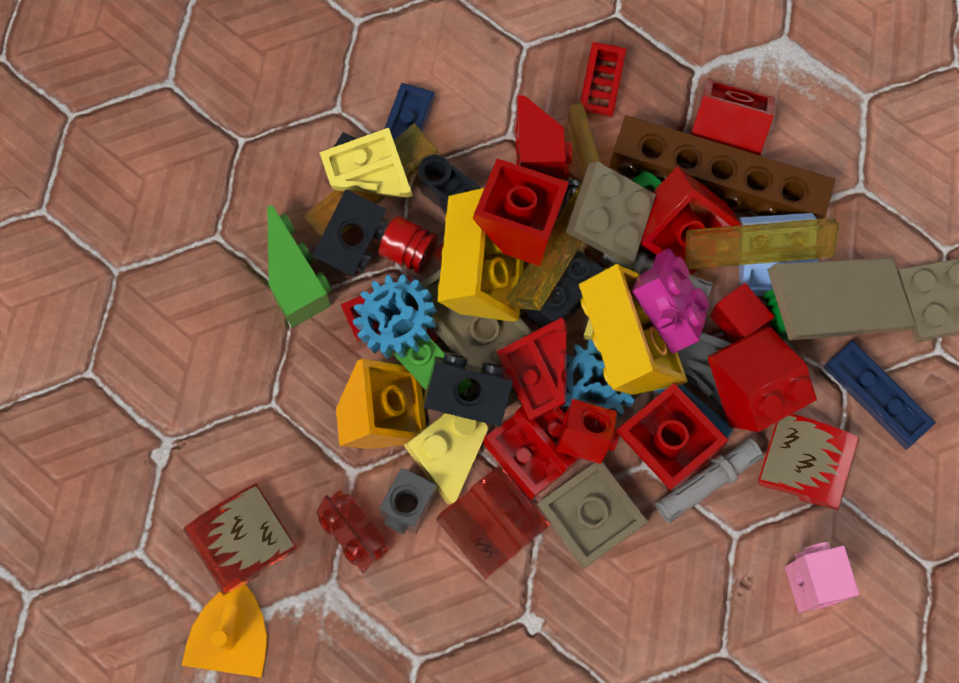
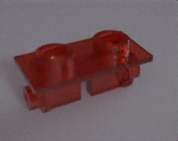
(339, 517)

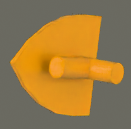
(229, 635)

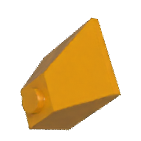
(379, 406)

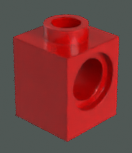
(741, 314)
(588, 431)

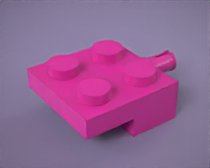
(672, 301)

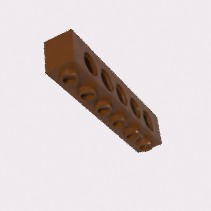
(739, 167)

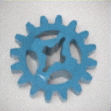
(403, 329)
(589, 366)

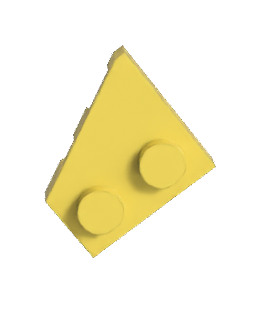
(367, 166)
(447, 452)

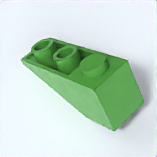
(290, 276)

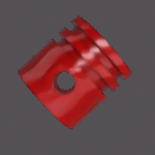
(408, 244)

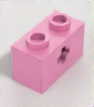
(821, 577)

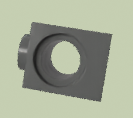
(407, 485)

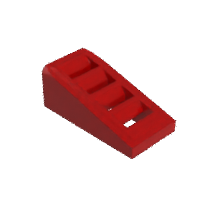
(606, 53)

